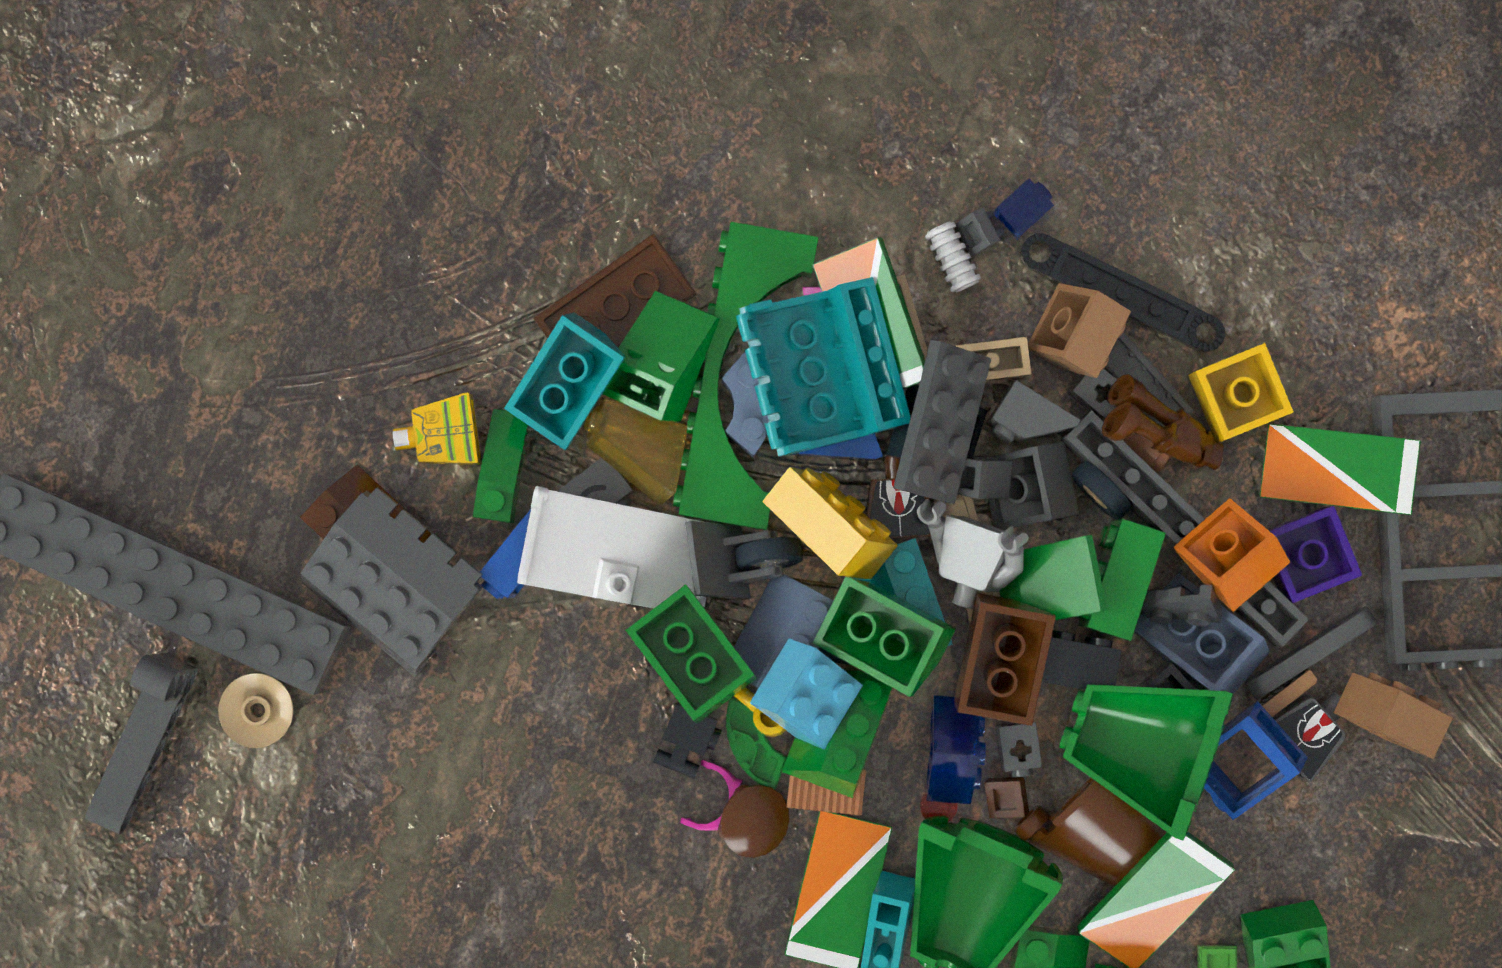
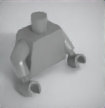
(973, 552)

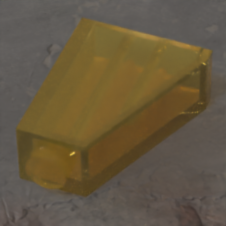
(638, 447)

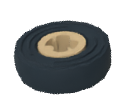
(1101, 490)

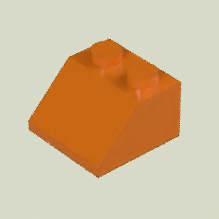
(1232, 554)

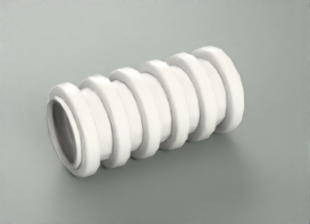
(953, 257)

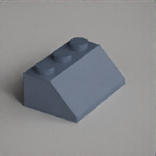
(782, 613)

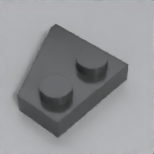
(1175, 605)

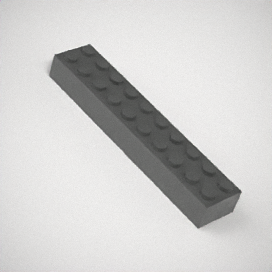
(168, 585)

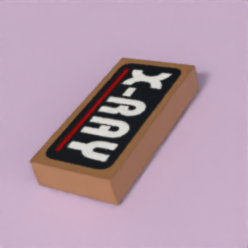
(1288, 692)

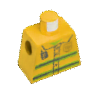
(443, 432)

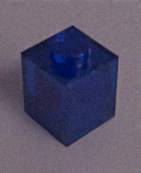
(1024, 208)

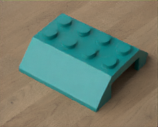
(823, 367)

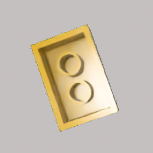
(831, 522)

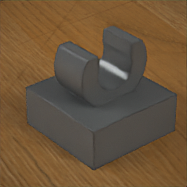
(978, 231)

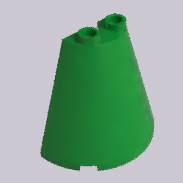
(1149, 746)
(975, 893)

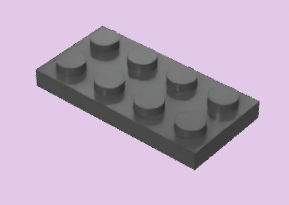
(942, 422)

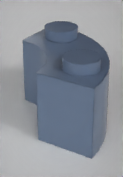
(748, 424)

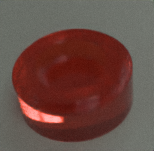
(931, 809)

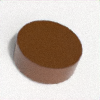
(1031, 823)

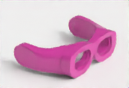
(732, 783)

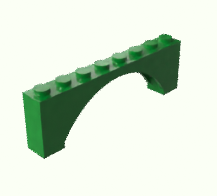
(753, 268)

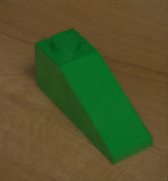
(501, 468)

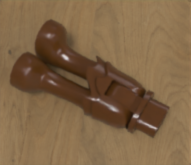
(1180, 438)

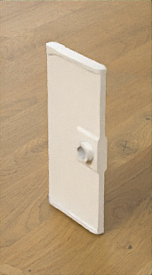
(605, 550)

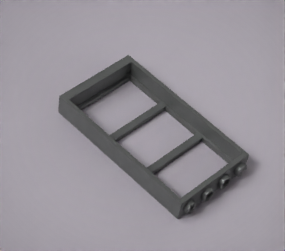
(1392, 575)

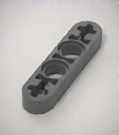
(1310, 652)

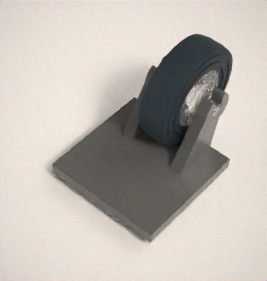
(722, 555)

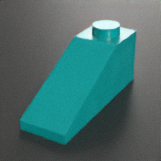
(888, 921)

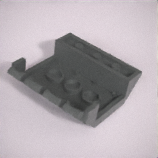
(389, 580)

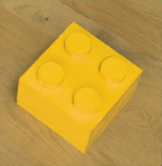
(1240, 393)

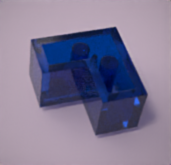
(954, 753)

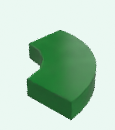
(752, 747)

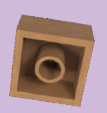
(1078, 330)
(1394, 713)

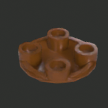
(754, 820)

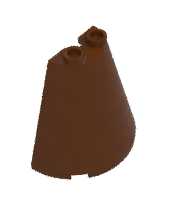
(1098, 833)

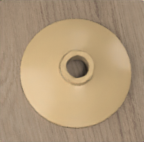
(237, 710)

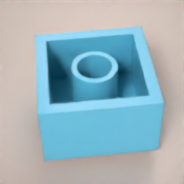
(806, 693)

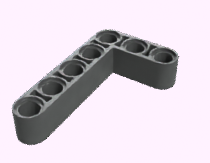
(164, 690)

